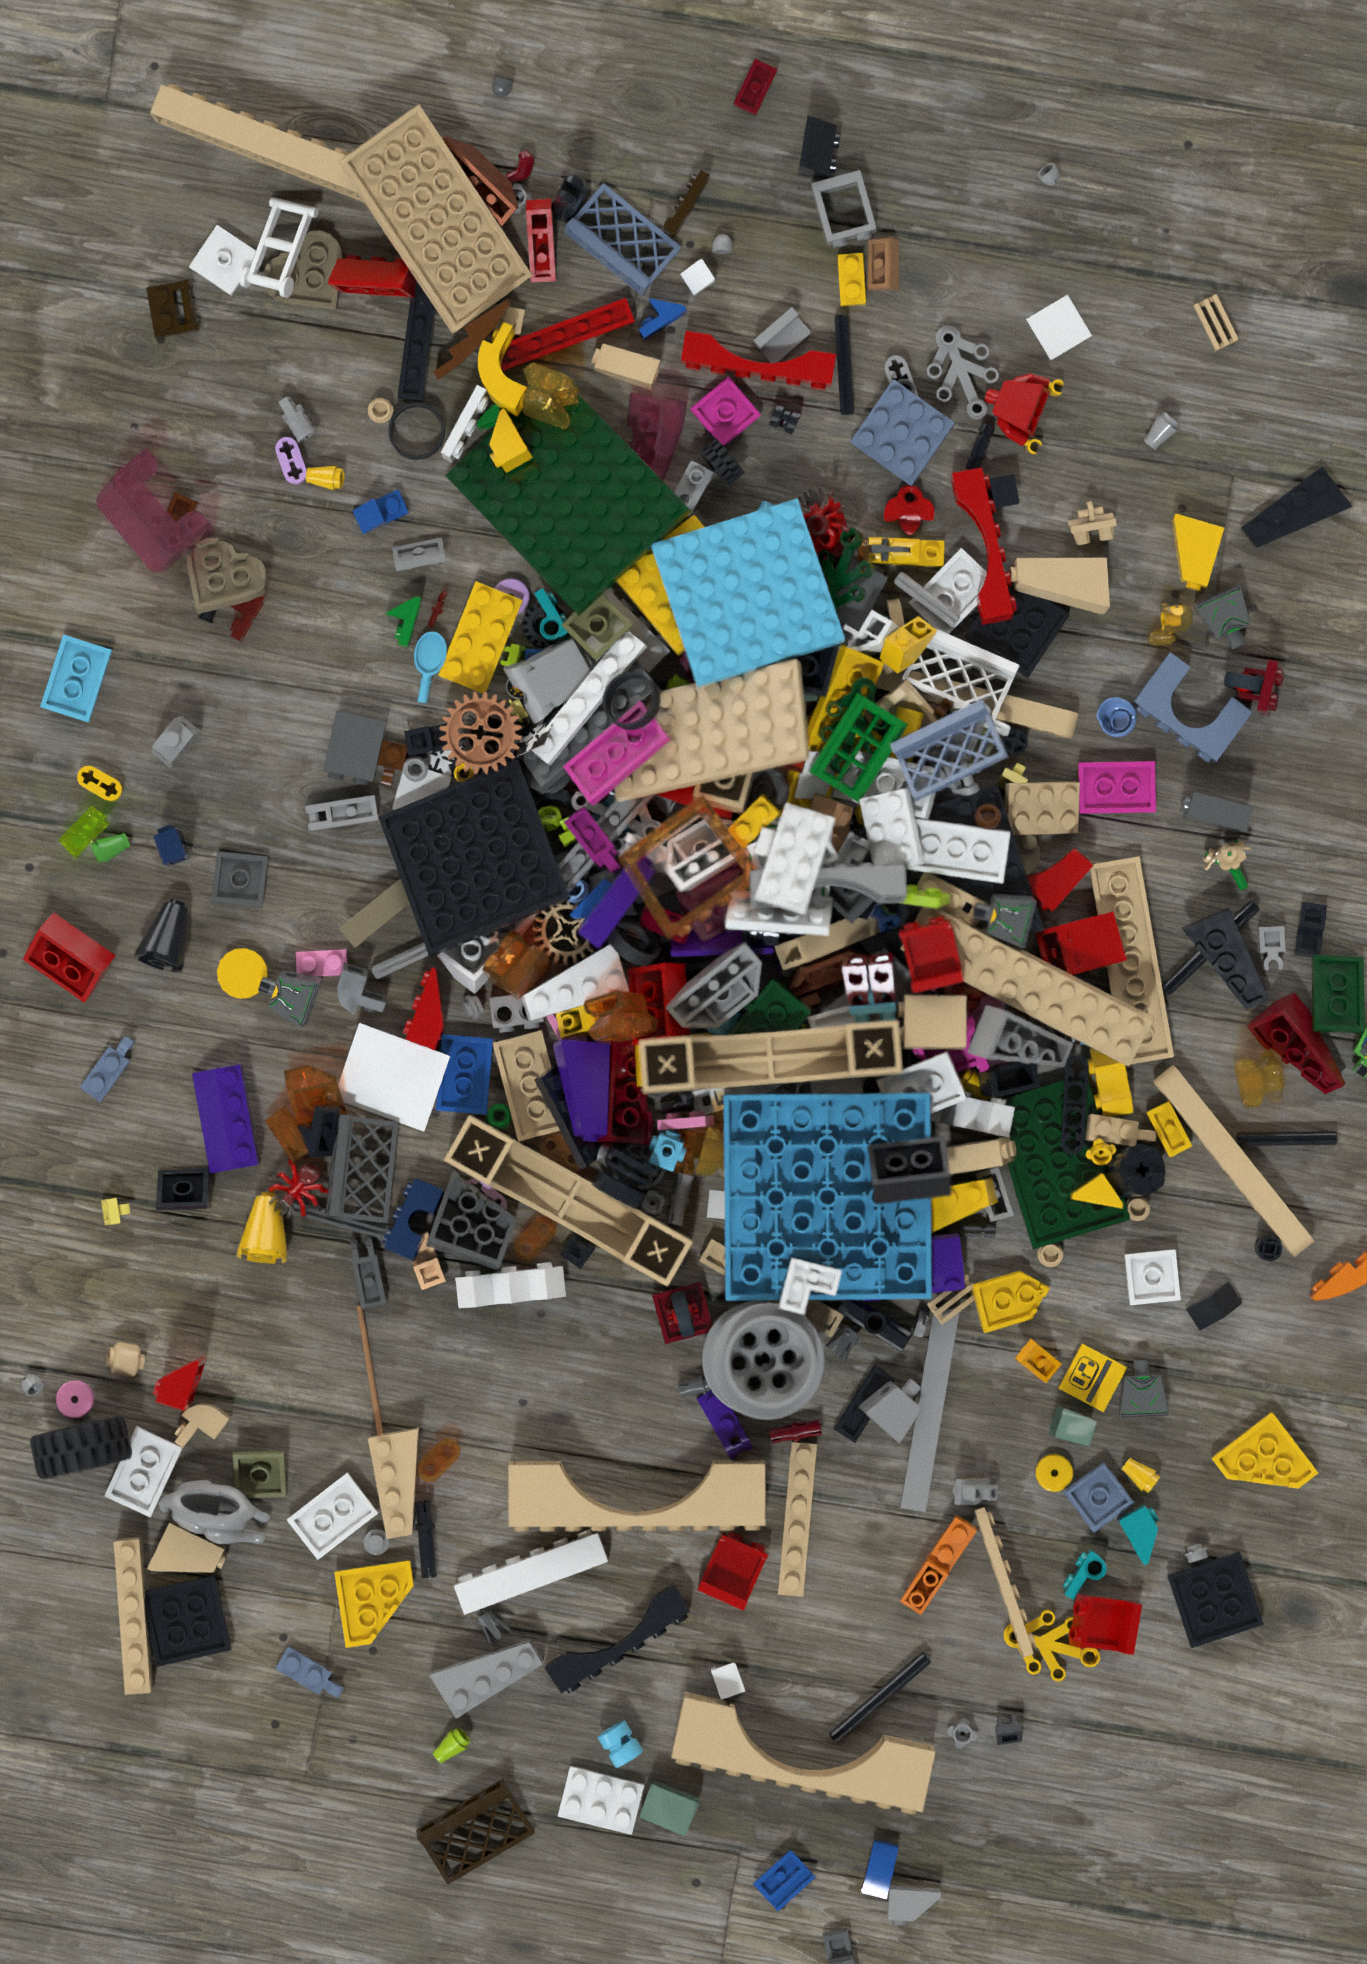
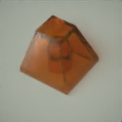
(309, 1088)

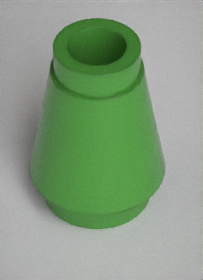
(109, 847)

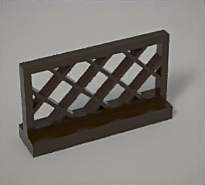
(463, 1813)

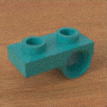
(548, 602)
(1074, 1582)

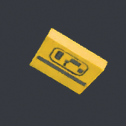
(1092, 1377)

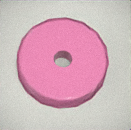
(65, 1403)

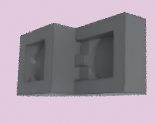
(838, 1947)

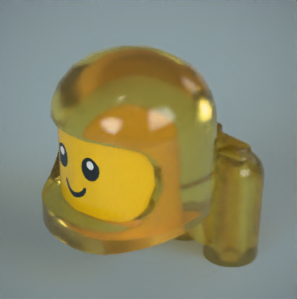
(1173, 620)

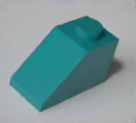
(1140, 1530)

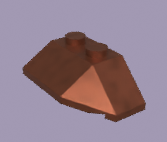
(486, 178)
(821, 973)

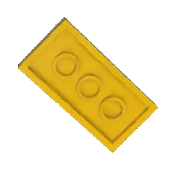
(480, 637)

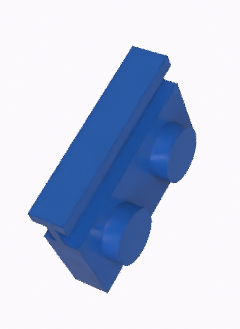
(784, 1880)

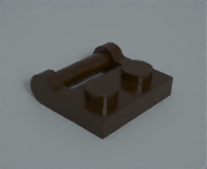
(164, 310)

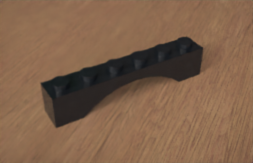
(573, 1667)

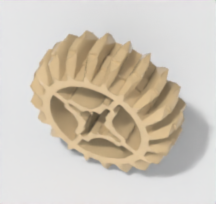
(579, 949)

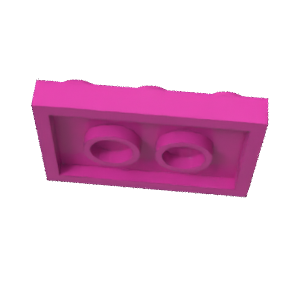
(1117, 787)

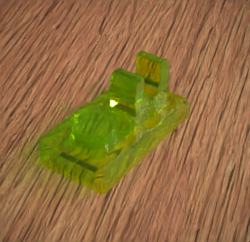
(84, 831)

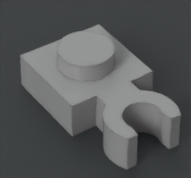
(1271, 942)

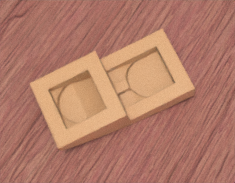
(427, 1265)

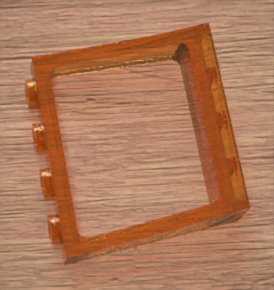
(697, 809)

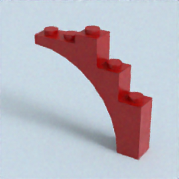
(1059, 879)

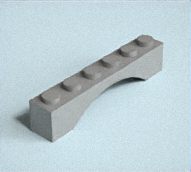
(880, 883)

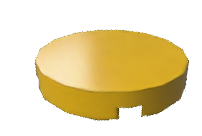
(241, 973)

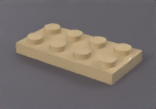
(519, 1063)

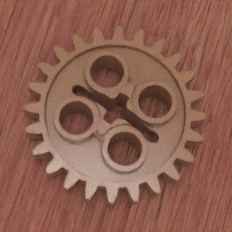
(477, 756)

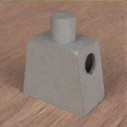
(175, 741)
(893, 1408)

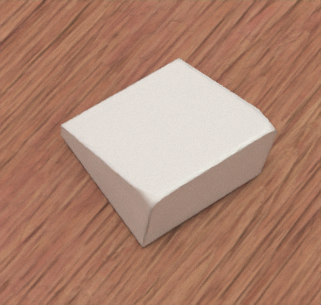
(698, 277)
(765, 842)

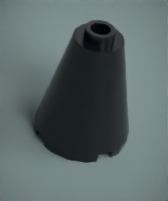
(166, 938)

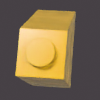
(1195, 549)

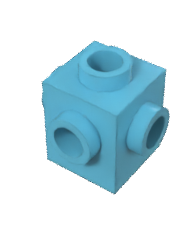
(667, 1158)

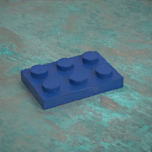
(466, 1075)

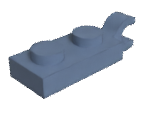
(107, 1070)
(307, 1672)

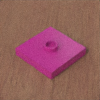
(725, 412)

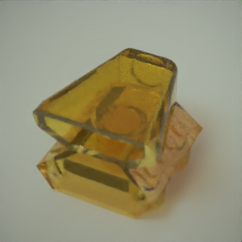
(548, 394)
(1259, 1080)
(712, 1154)

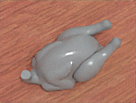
(214, 1511)

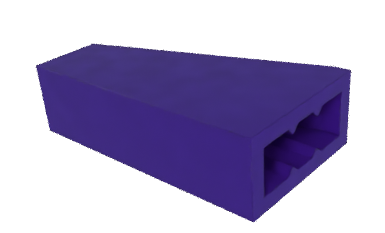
(613, 904)
(585, 1084)

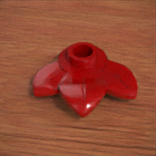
(909, 513)

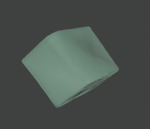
(1072, 1426)
(669, 1807)

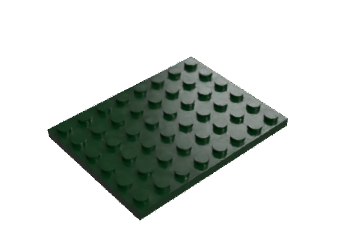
(575, 508)

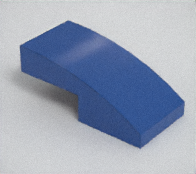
(880, 1868)

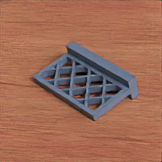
(606, 254)
(946, 730)

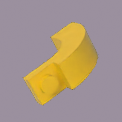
(500, 389)

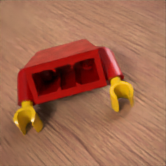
(1021, 406)

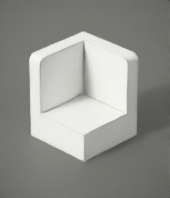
(728, 1680)

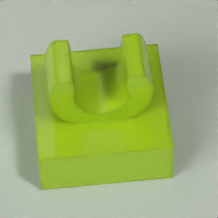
(516, 654)
(567, 838)

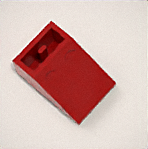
(1083, 944)
(429, 1019)

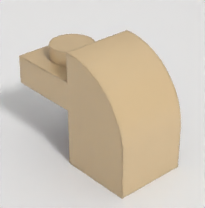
(202, 1416)

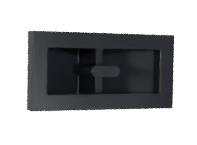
(1214, 1306)

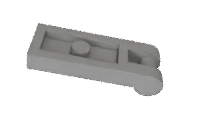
(343, 813)

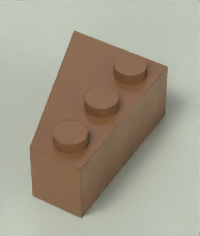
(841, 813)

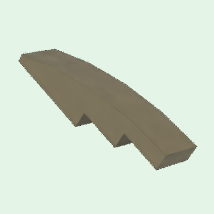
(376, 914)

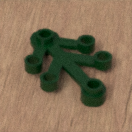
(839, 579)
(860, 723)

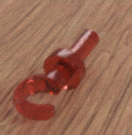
(437, 609)

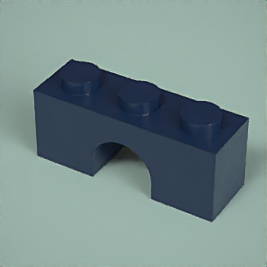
(420, 1198)

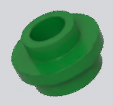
(491, 1116)

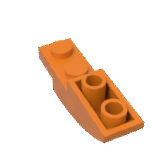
(1342, 1280)
(938, 1564)

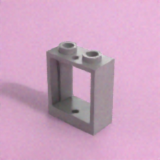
(838, 183)

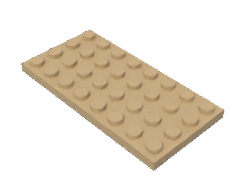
(435, 218)
(725, 731)

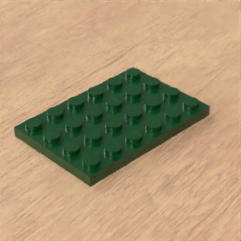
(1047, 1175)

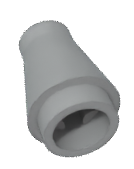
(1161, 430)

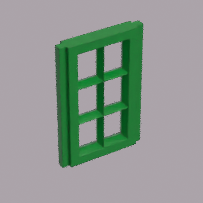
(838, 736)

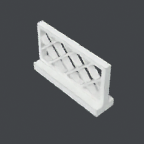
(973, 658)

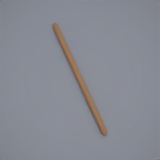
(369, 1367)

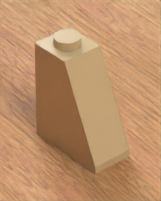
(627, 366)
(186, 1552)

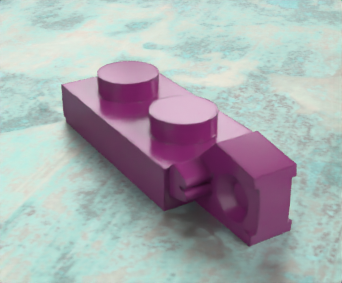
(593, 839)

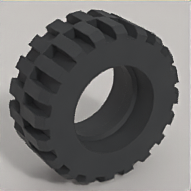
(81, 1447)

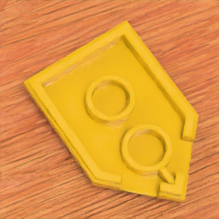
(1007, 1300)

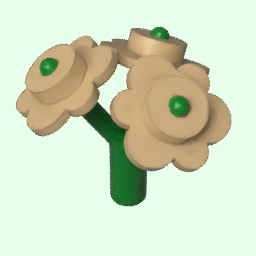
(1229, 860)

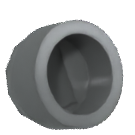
(501, 86)

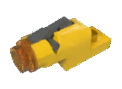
(902, 551)

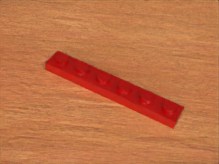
(567, 334)

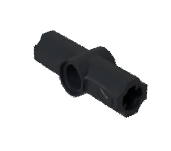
(889, 1331)

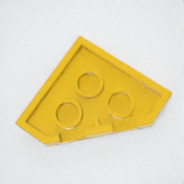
(1265, 1456)
(370, 1598)

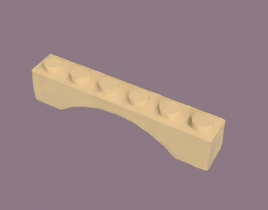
(132, 1615)

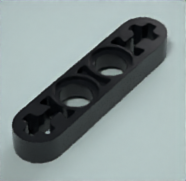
(1077, 1105)

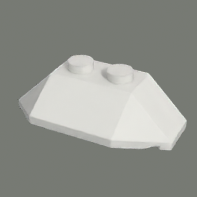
(697, 856)

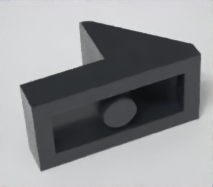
(321, 1134)

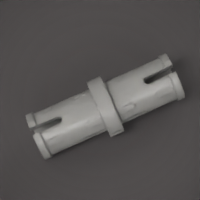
(680, 1199)

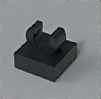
(577, 1251)
(1008, 1732)

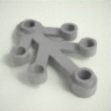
(960, 368)

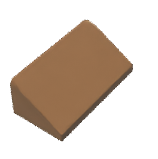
(883, 264)

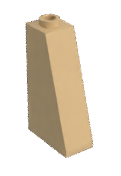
(1064, 580)
(810, 946)

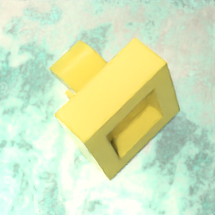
(1012, 776)
(112, 1210)

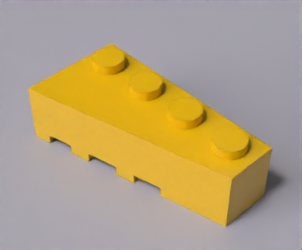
(965, 1200)

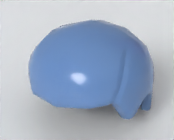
(1116, 717)

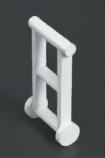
(285, 284)

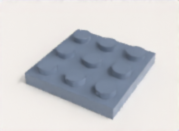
(902, 432)

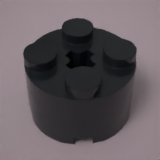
(1136, 1170)

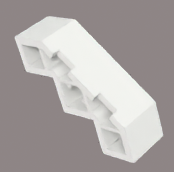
(871, 635)
(978, 1115)
(510, 1285)

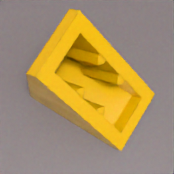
(1098, 1191)

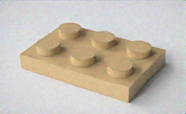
(1042, 807)

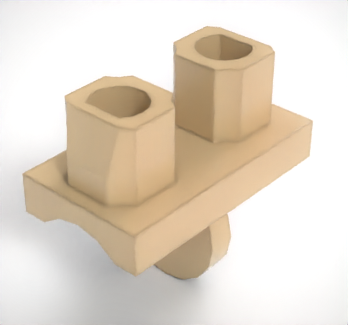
(1081, 527)

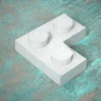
(805, 1277)

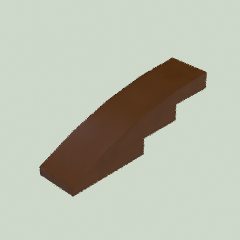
(478, 331)

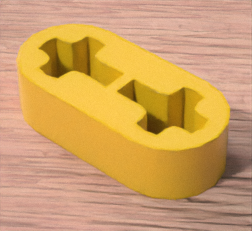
(96, 788)

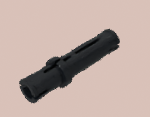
(426, 1540)

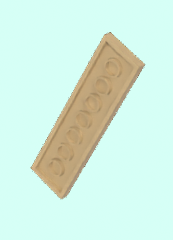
(1121, 889)

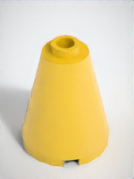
(264, 1232)

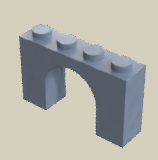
(1156, 702)

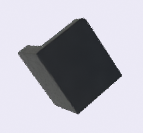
(1004, 491)

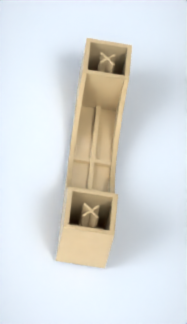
(770, 1057)
(568, 1200)
(548, 1498)
(889, 1773)

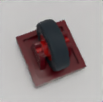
(1248, 684)
(682, 1312)

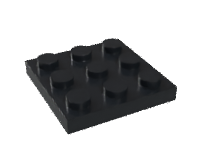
(1025, 635)
(1215, 1599)
(186, 1621)

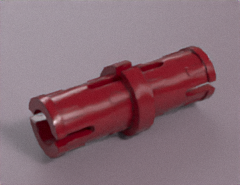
(795, 1431)

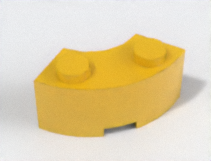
(1111, 1085)

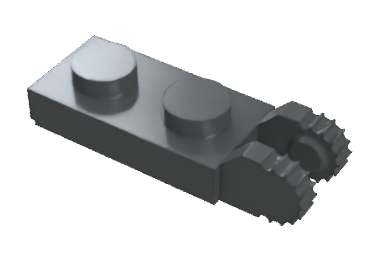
(368, 1276)

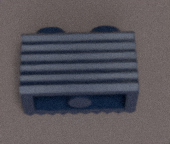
(171, 845)

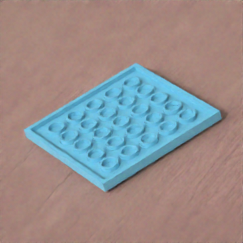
(747, 593)

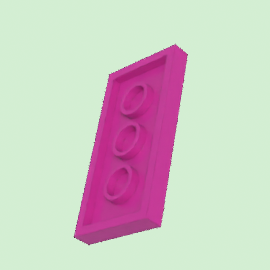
(615, 755)

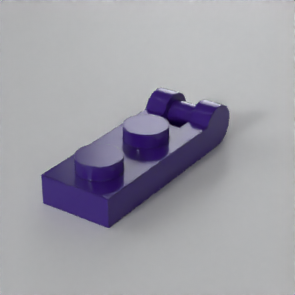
(725, 1424)

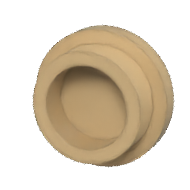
(380, 410)
(1138, 1208)
(1050, 1255)

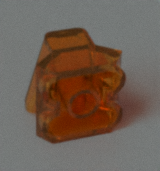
(516, 965)
(620, 1016)

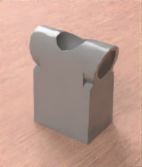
(549, 677)

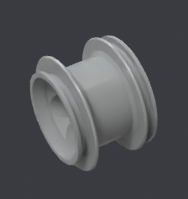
(800, 1375)

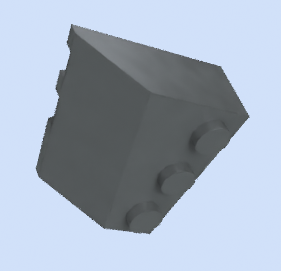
(471, 1225)

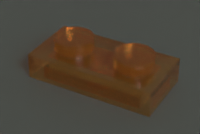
(287, 1133)

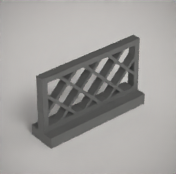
(339, 1169)

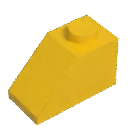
(507, 444)

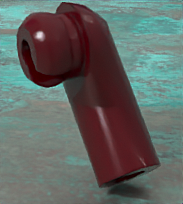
(524, 167)

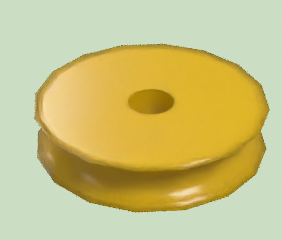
(1058, 1482)

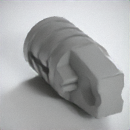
(297, 419)

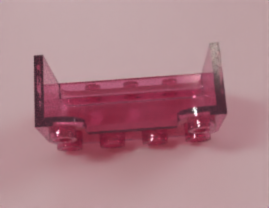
(143, 519)

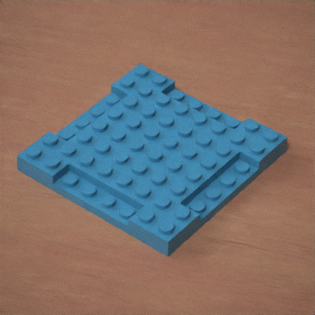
(806, 1194)

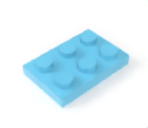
(76, 678)

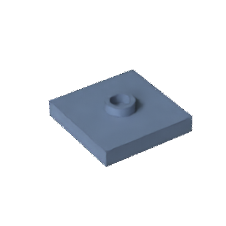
(1098, 1497)

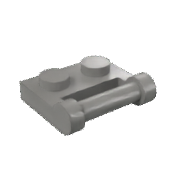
(955, 789)

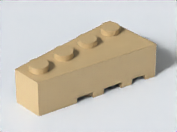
(395, 1472)

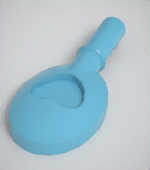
(429, 659)

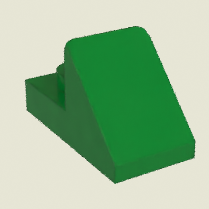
(408, 613)

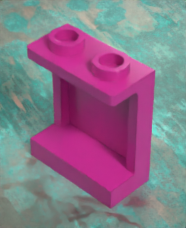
(960, 1058)

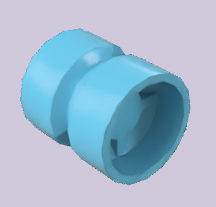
(620, 1744)

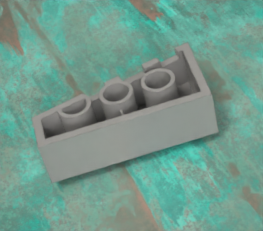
(1015, 1039)
(477, 1679)

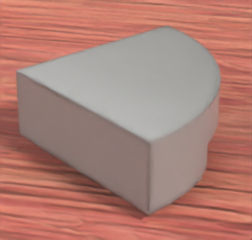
(921, 1322)

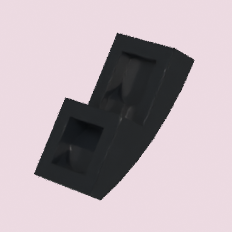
(425, 740)
(1310, 929)

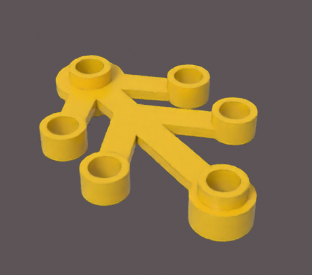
(1047, 1643)

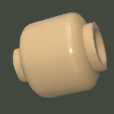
(125, 1359)

